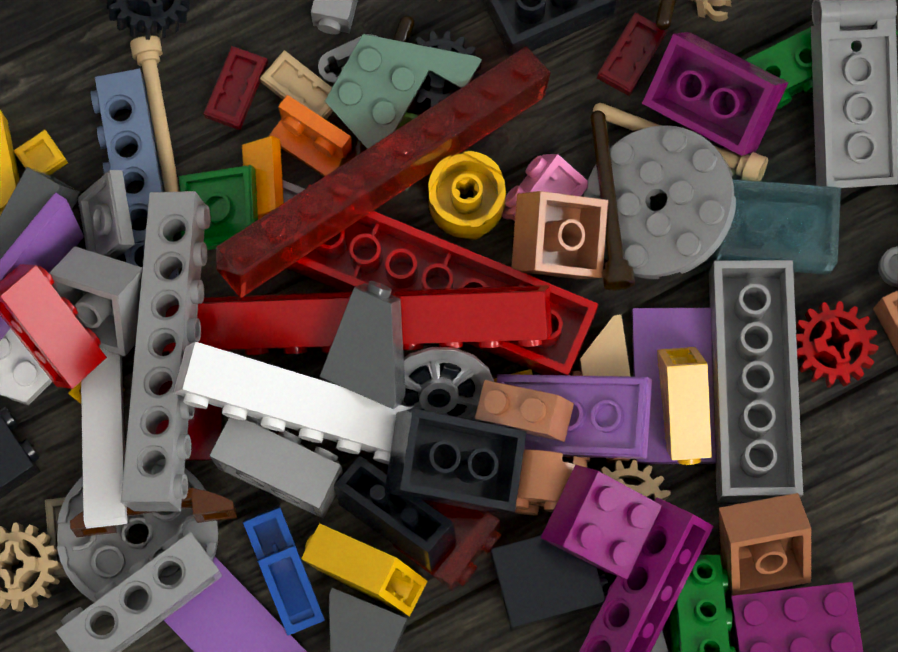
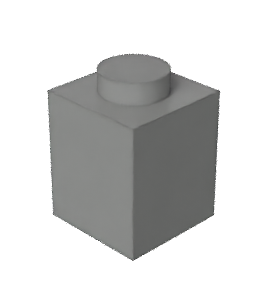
(333, 15)

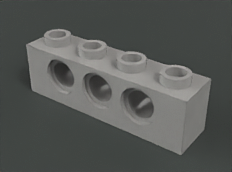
(163, 599)

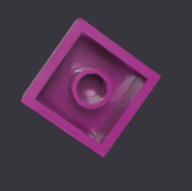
(601, 521)

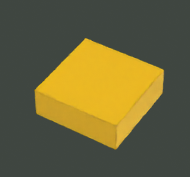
(41, 154)

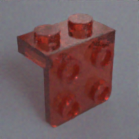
(473, 534)

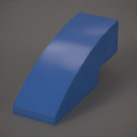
(283, 570)

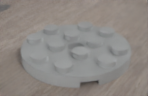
(697, 204)
(106, 558)

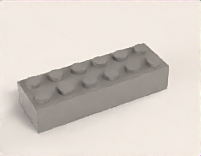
(755, 380)

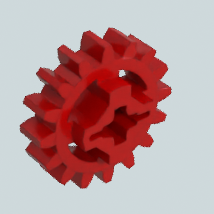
(850, 339)

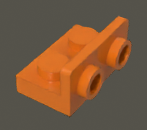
(310, 137)

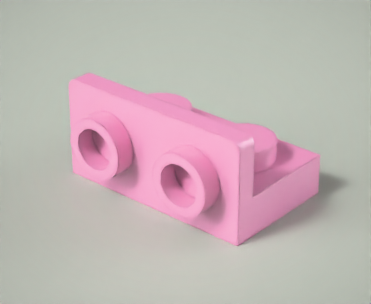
(546, 174)

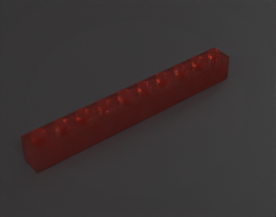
(380, 172)

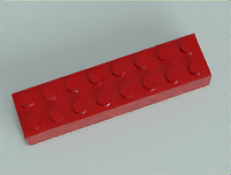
(411, 259)

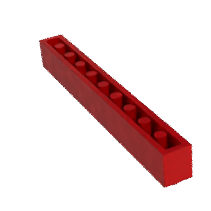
(428, 316)

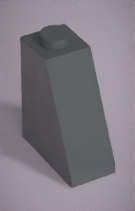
(27, 200)
(369, 346)
(362, 626)

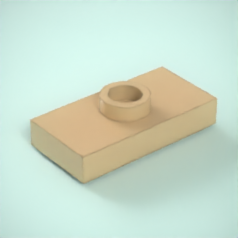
(292, 78)

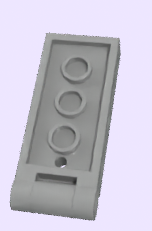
(855, 92)

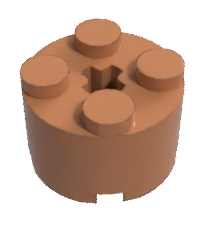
(543, 480)

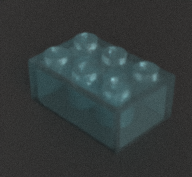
(784, 224)

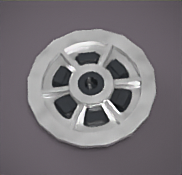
(444, 381)

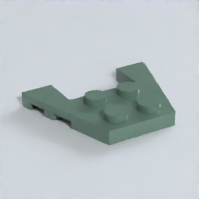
(384, 80)

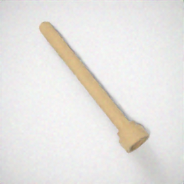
(147, 56)
(747, 166)

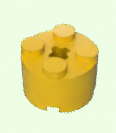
(457, 176)

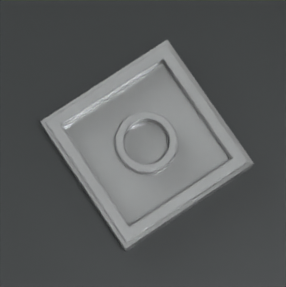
(106, 216)

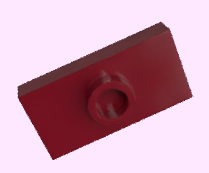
(631, 54)
(235, 88)

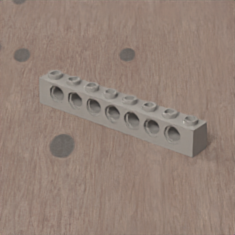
(166, 217)

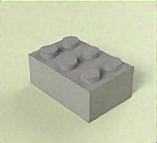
(278, 464)

